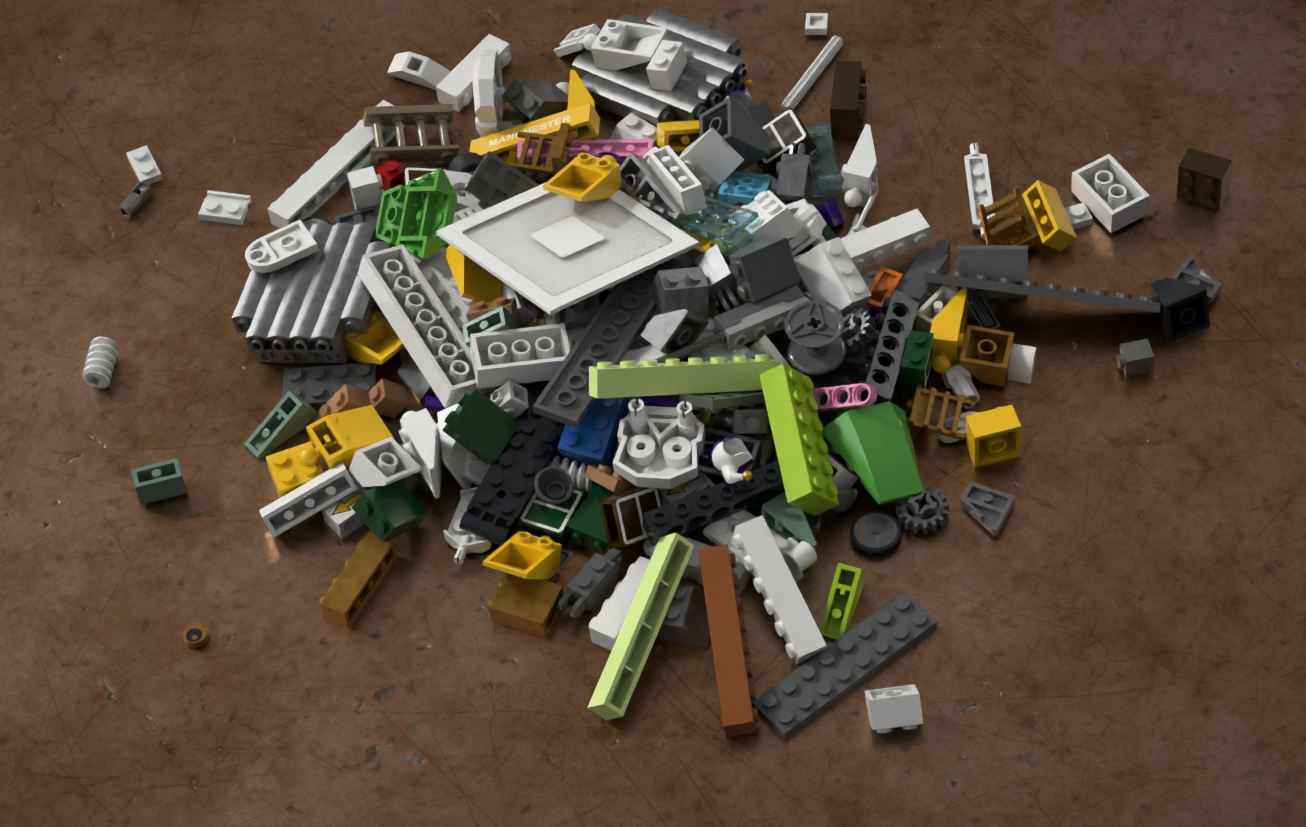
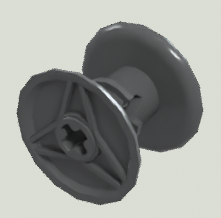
(815, 337)

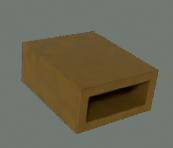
(525, 604)

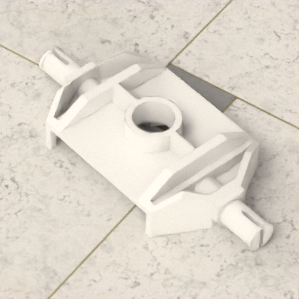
(460, 539)

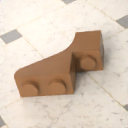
(480, 308)
(385, 397)

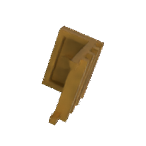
(557, 156)
(1011, 232)
(921, 407)

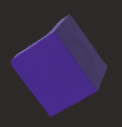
(830, 212)

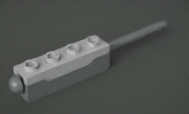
(748, 322)

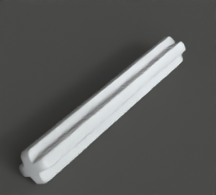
(812, 73)

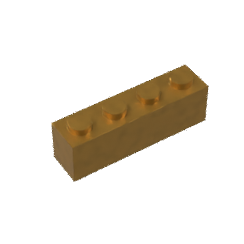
(357, 580)

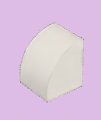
(1022, 363)

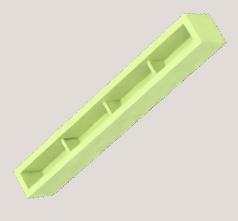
(678, 377)
(641, 626)

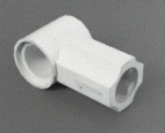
(960, 382)

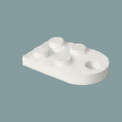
(280, 248)

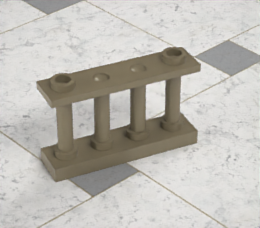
(410, 115)

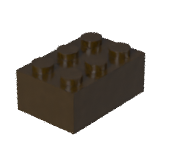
(847, 99)

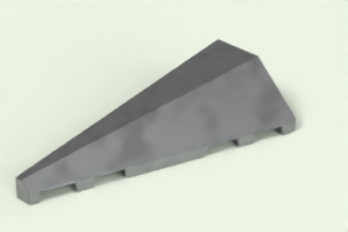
(644, 186)

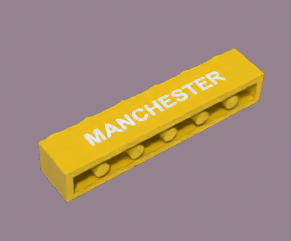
(582, 119)

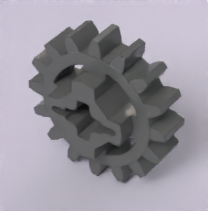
(856, 329)
(923, 511)

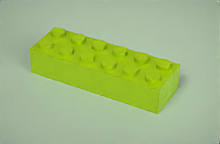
(799, 440)

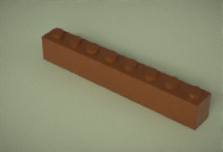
(727, 640)

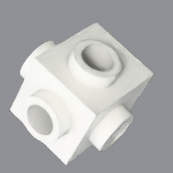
(511, 398)

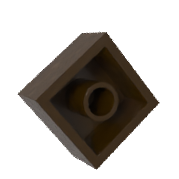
(1204, 178)

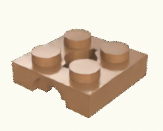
(608, 478)

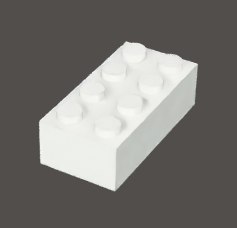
(518, 354)

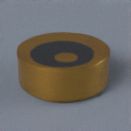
(195, 635)

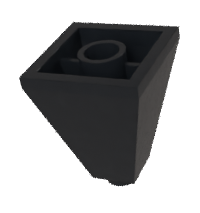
(1181, 308)

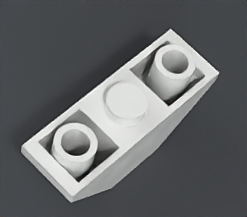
(417, 69)

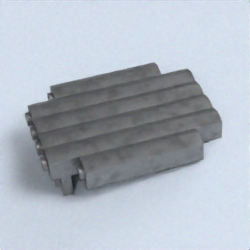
(708, 77)
(313, 302)

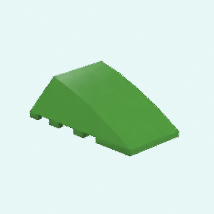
(415, 212)
(878, 449)

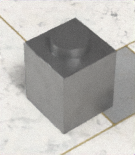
(1136, 357)

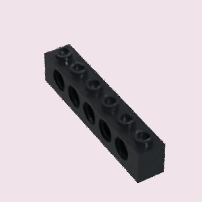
(889, 345)
(713, 504)

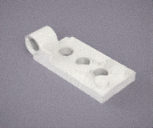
(796, 555)

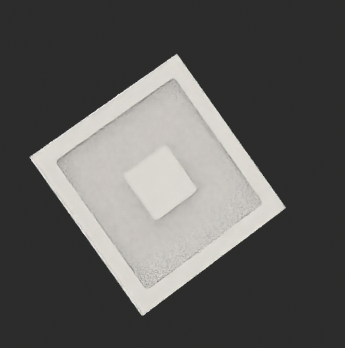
(564, 247)

